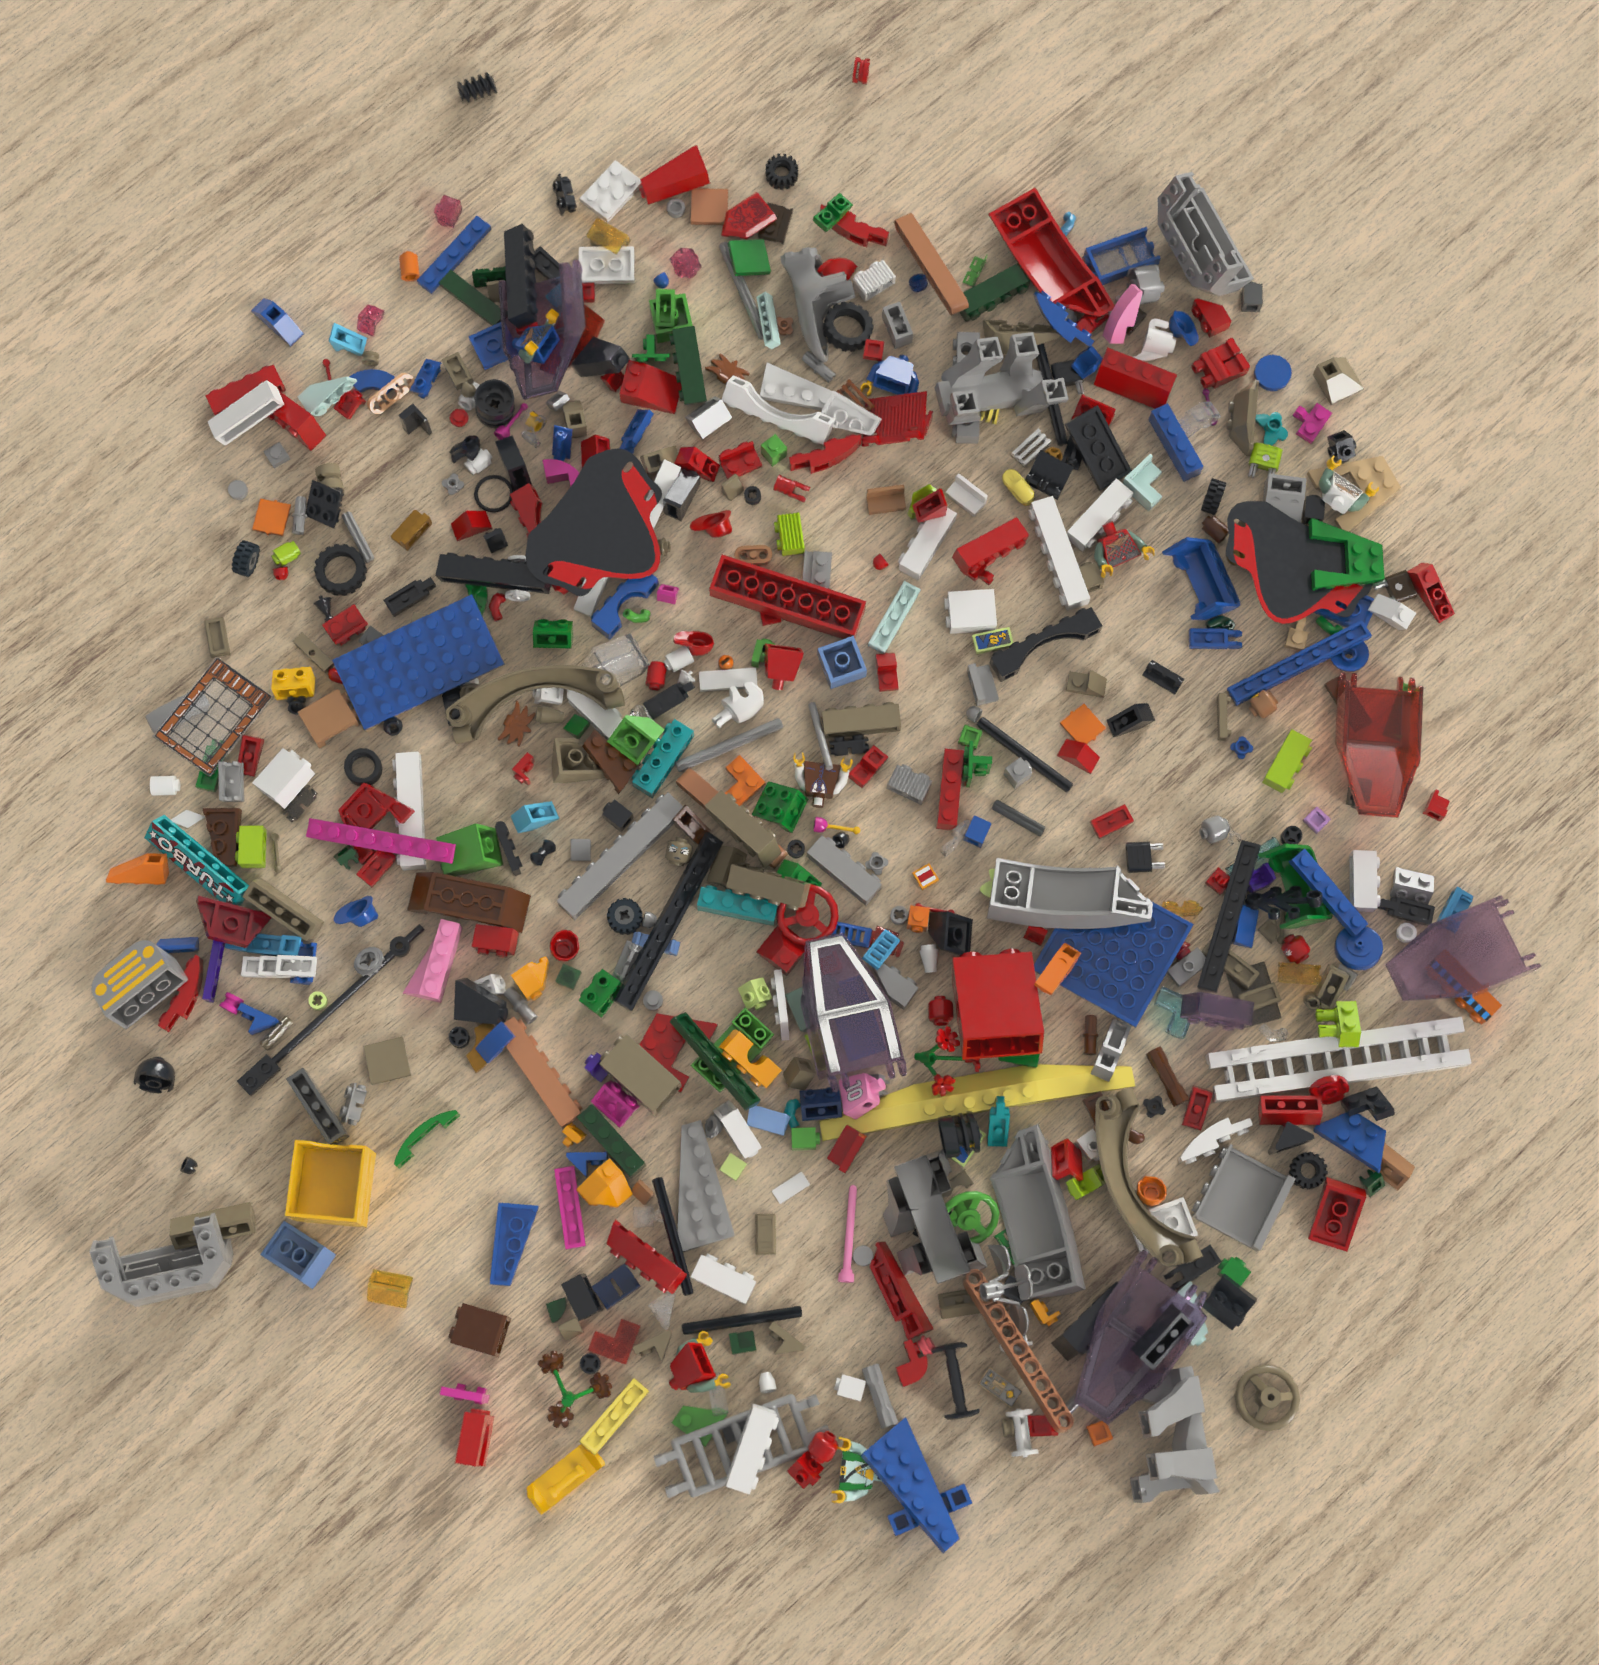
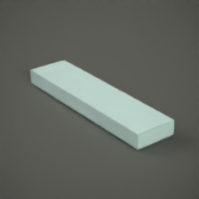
(894, 617)

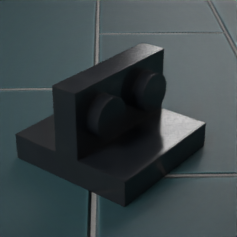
(1229, 1302)

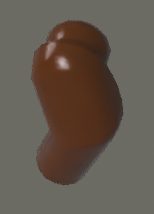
(1136, 1137)

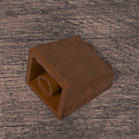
(479, 1330)

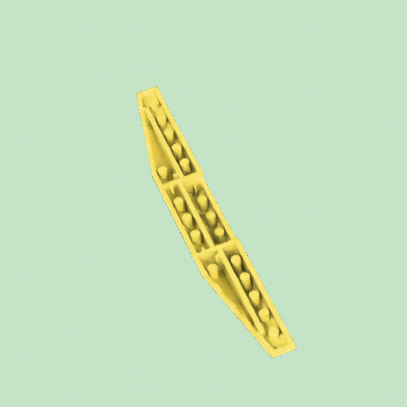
(978, 1094)

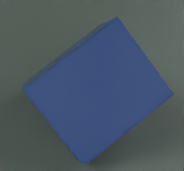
(1087, 362)
(977, 831)

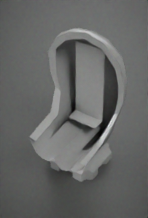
(815, 295)

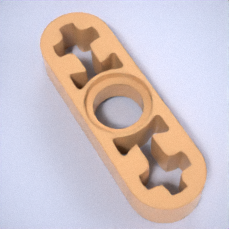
(398, 394)

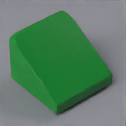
(576, 726)

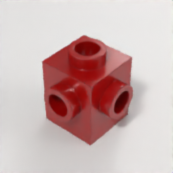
(806, 1470)

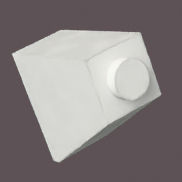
(737, 1129)

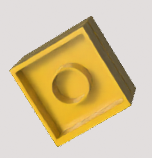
(330, 1184)

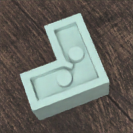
(1139, 482)

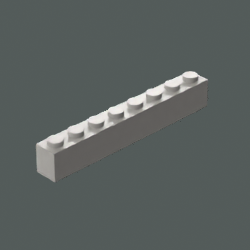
(619, 857)

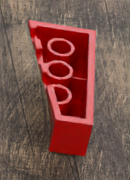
(645, 1258)

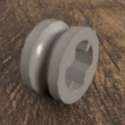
(899, 921)

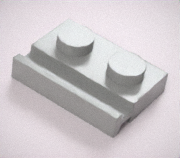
(817, 568)

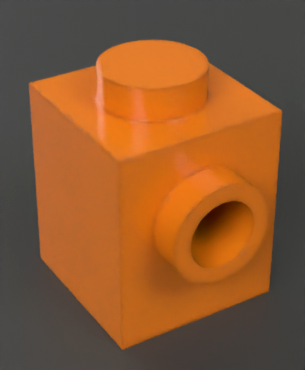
(918, 919)

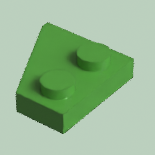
(693, 1418)

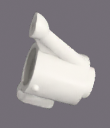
(1156, 342)

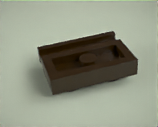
(778, 229)

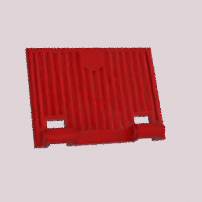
(898, 417)

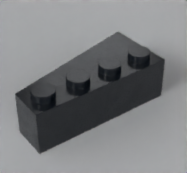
(1078, 1334)

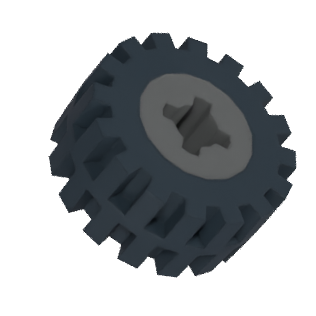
(245, 558)
(630, 920)

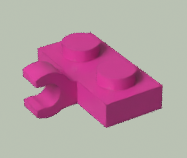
(1312, 422)

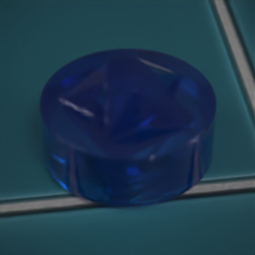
(918, 282)

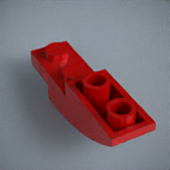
(859, 232)
(834, 452)
(184, 1002)

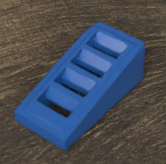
(867, 936)

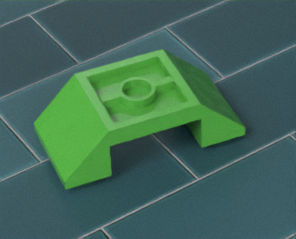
(750, 1028)

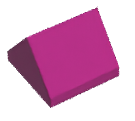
(667, 594)

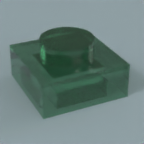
(568, 976)

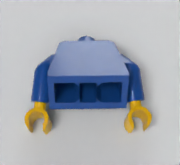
(893, 375)

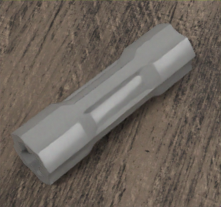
(879, 1395)

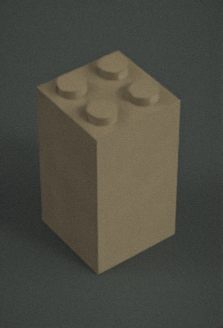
(640, 1074)

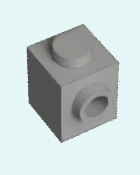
(1018, 772)

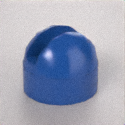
(661, 280)

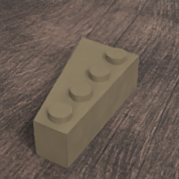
(744, 828)
(767, 885)

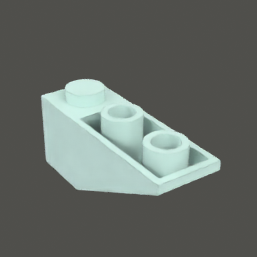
(322, 395)

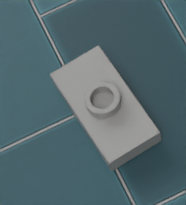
(1187, 967)

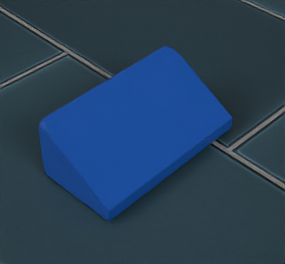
(1246, 927)
(179, 945)

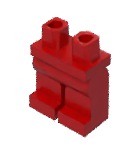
(1221, 365)

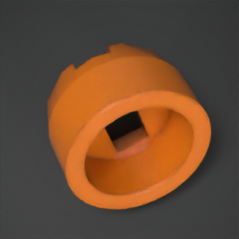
(728, 665)

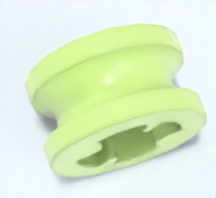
(324, 1000)

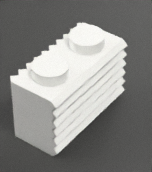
(873, 280)

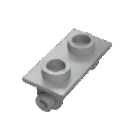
(626, 960)
(349, 1111)

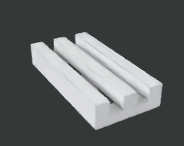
(1042, 437)

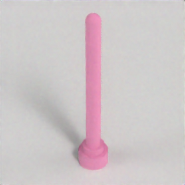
(846, 1274)

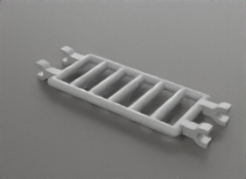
(712, 1484)

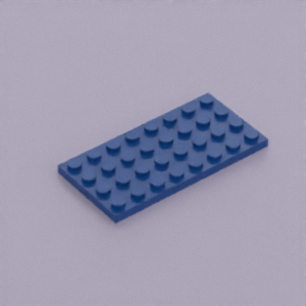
(418, 662)

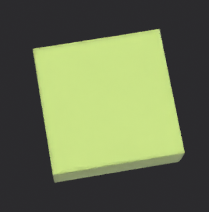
(733, 1167)

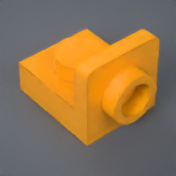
(1040, 1311)

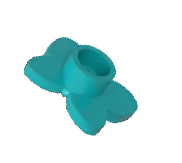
(1272, 427)

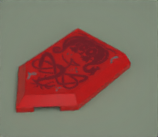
(747, 217)

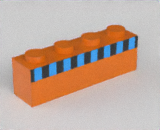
(1479, 1007)

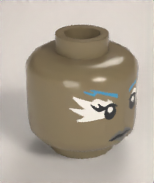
(678, 851)

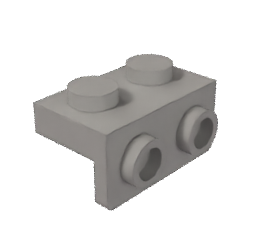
(1412, 885)

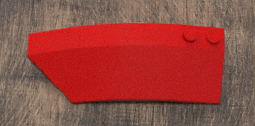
(1049, 256)

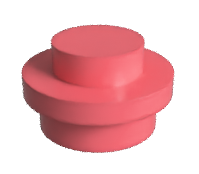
(926, 1345)

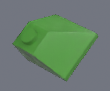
(635, 737)

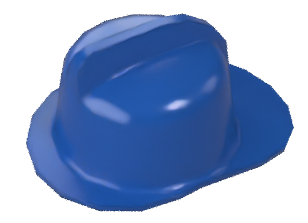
(357, 912)

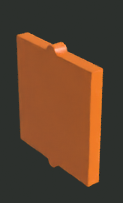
(271, 517)
(1083, 725)

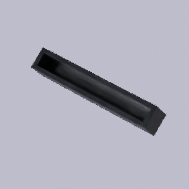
(520, 276)
(489, 573)

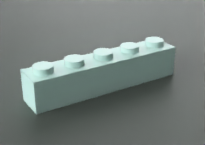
(768, 320)

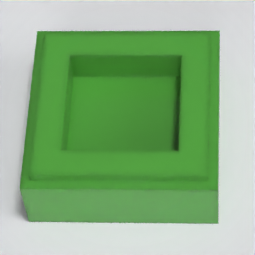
(970, 734)

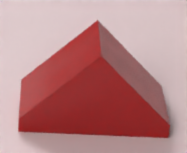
(931, 506)
(470, 524)
(1079, 755)

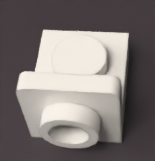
(548, 695)
(493, 983)

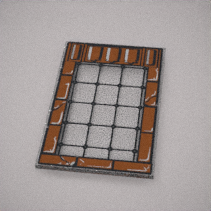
(213, 716)

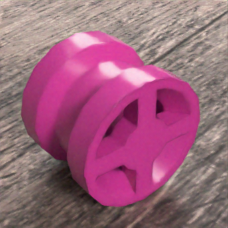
(231, 1003)

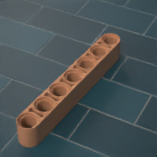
(931, 264)
(703, 792)

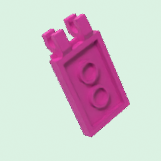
(460, 1394)

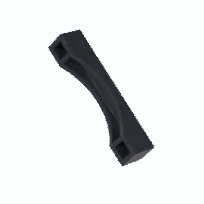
(1080, 626)

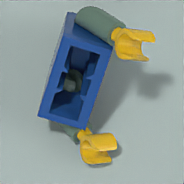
(538, 341)

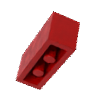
(1294, 1109)

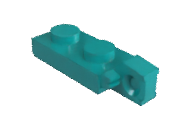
(998, 1124)

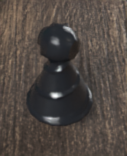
(324, 606)

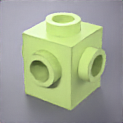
(755, 994)

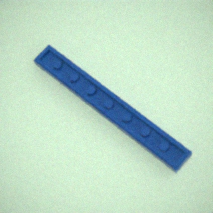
(1299, 662)

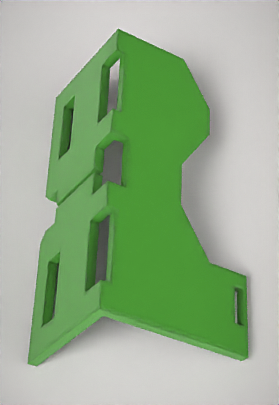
(974, 271)

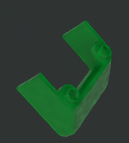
(1279, 862)

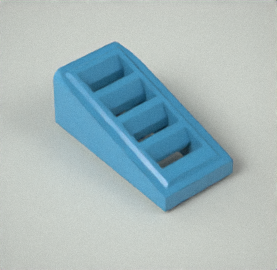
(887, 945)

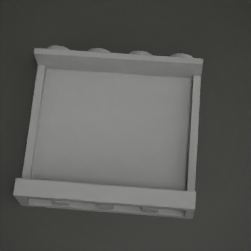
(1242, 1198)

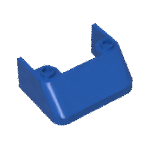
(1206, 575)

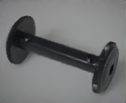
(955, 1380)

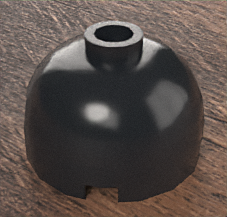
(155, 1075)

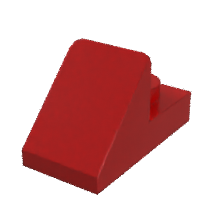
(887, 672)

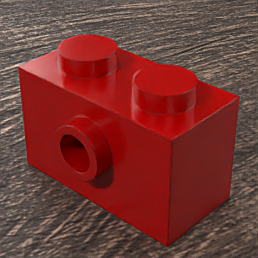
(495, 940)

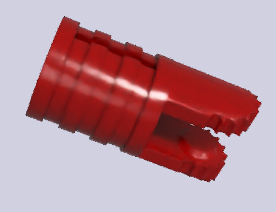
(788, 486)

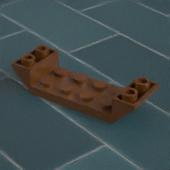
(469, 900)

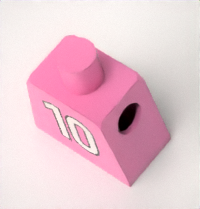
(861, 1095)

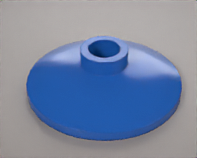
(1359, 658)

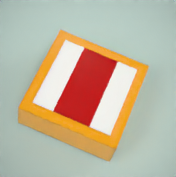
(925, 876)

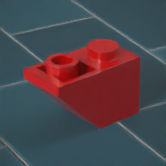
(1212, 317)
(693, 459)

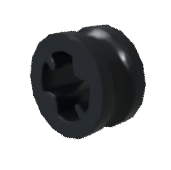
(758, 495)
(792, 844)

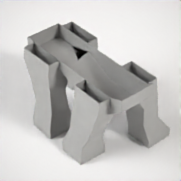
(1017, 385)
(918, 1198)
(1191, 1461)

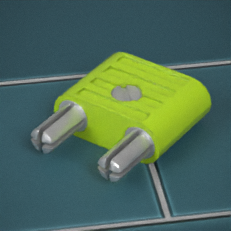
(1265, 458)

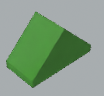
(665, 307)

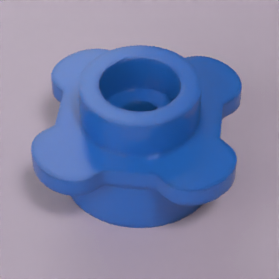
(1247, 748)

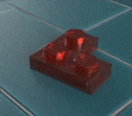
(620, 1346)

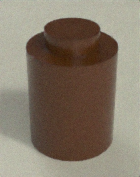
(1215, 528)

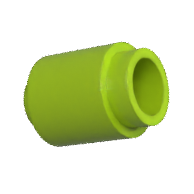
(285, 553)

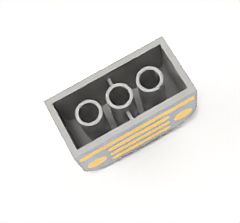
(136, 982)

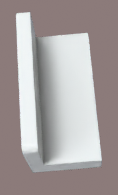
(966, 495)

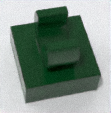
(345, 855)
(1372, 1183)

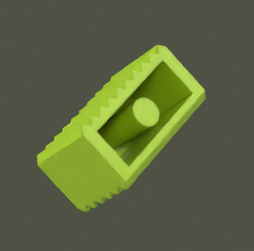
(790, 534)

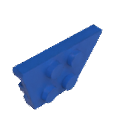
(1356, 1137)

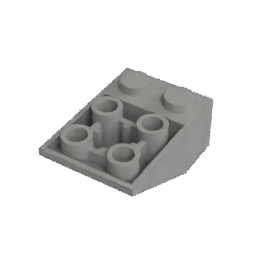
(1285, 494)

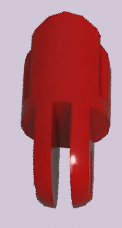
(1089, 323)

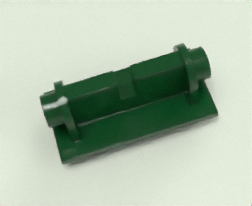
(482, 276)

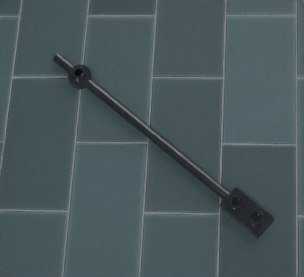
(268, 1067)

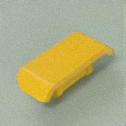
(563, 1478)

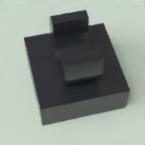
(495, 540)

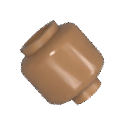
(1263, 704)

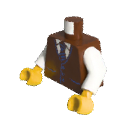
(818, 781)

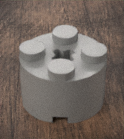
(1148, 281)

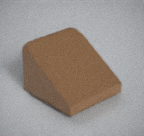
(642, 1192)

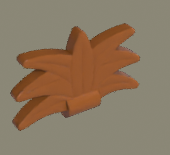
(725, 370)
(516, 725)

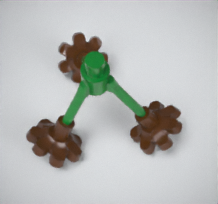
(561, 1412)

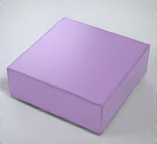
(1316, 819)

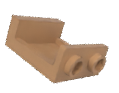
(328, 717)

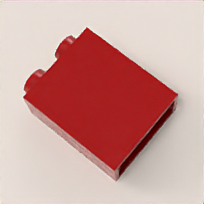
(997, 1004)

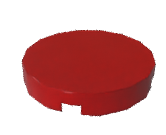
(1330, 1089)

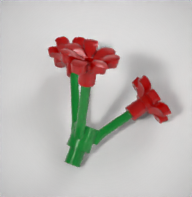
(944, 1040)

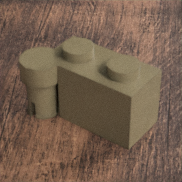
(1327, 990)

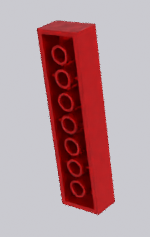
(787, 598)

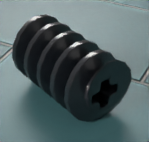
(476, 87)

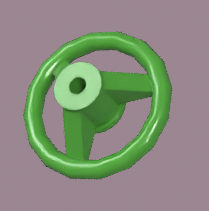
(968, 1217)

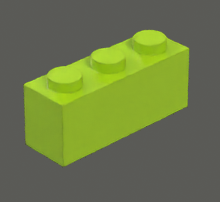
(1287, 761)

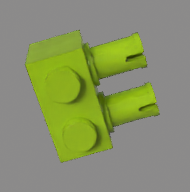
(1346, 1020)

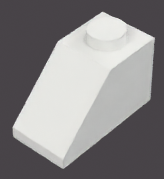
(1392, 612)

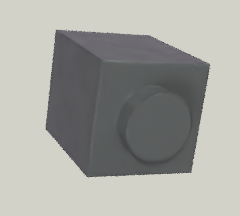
(1252, 297)

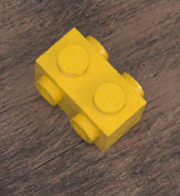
(293, 682)

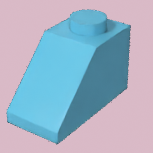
(534, 816)

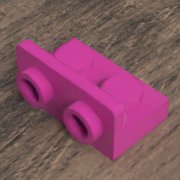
(615, 1103)

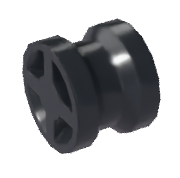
(1294, 833)
(455, 1036)
(590, 1363)

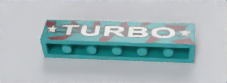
(196, 861)

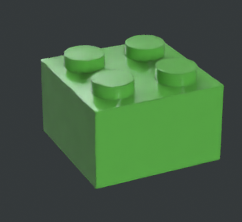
(682, 318)

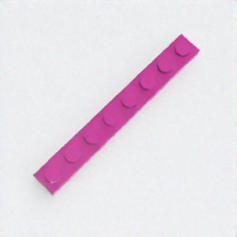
(381, 840)

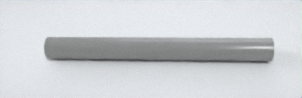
(820, 736)

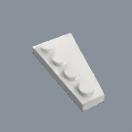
(791, 389)

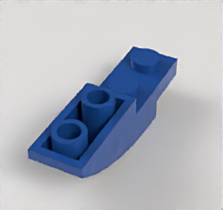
(1055, 316)

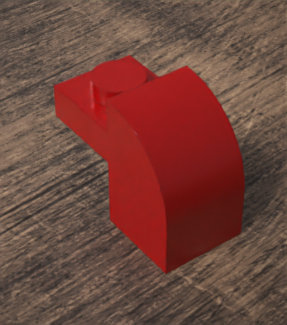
(913, 1370)

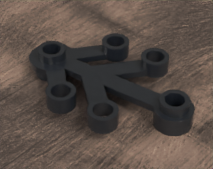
(1282, 900)

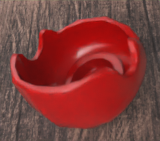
(564, 945)

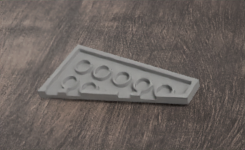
(701, 1206)

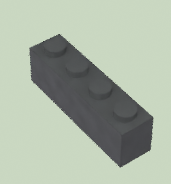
(317, 1107)

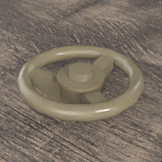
(1267, 1397)

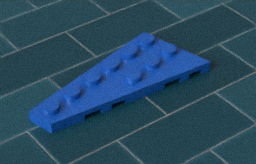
(906, 1474)

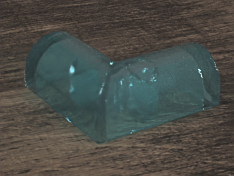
(1172, 1001)

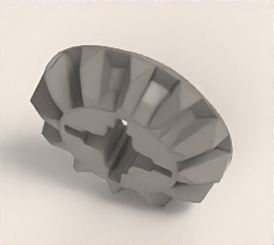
(363, 958)

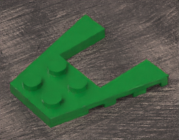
(1362, 558)

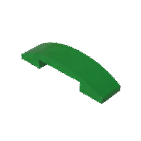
(404, 1153)

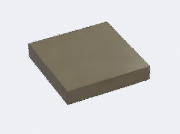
(387, 1060)

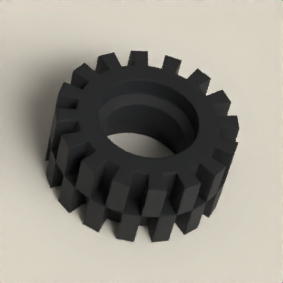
(781, 181)
(1213, 496)
(1317, 1162)

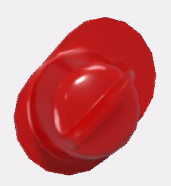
(714, 524)

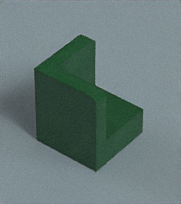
(742, 1342)

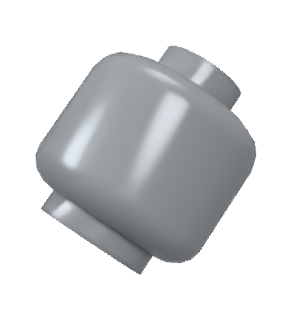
(1214, 829)

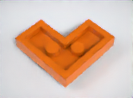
(747, 780)

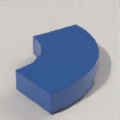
(372, 379)

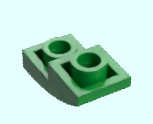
(833, 212)

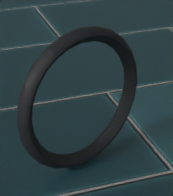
(485, 479)

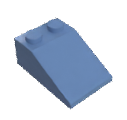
(298, 1254)

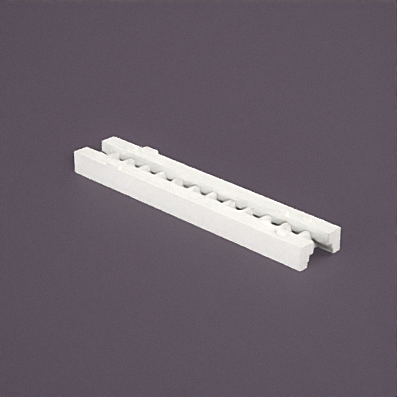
(1352, 1073)

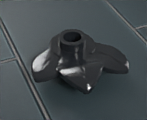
(469, 447)

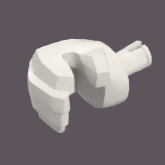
(738, 707)

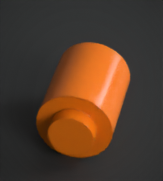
(409, 266)

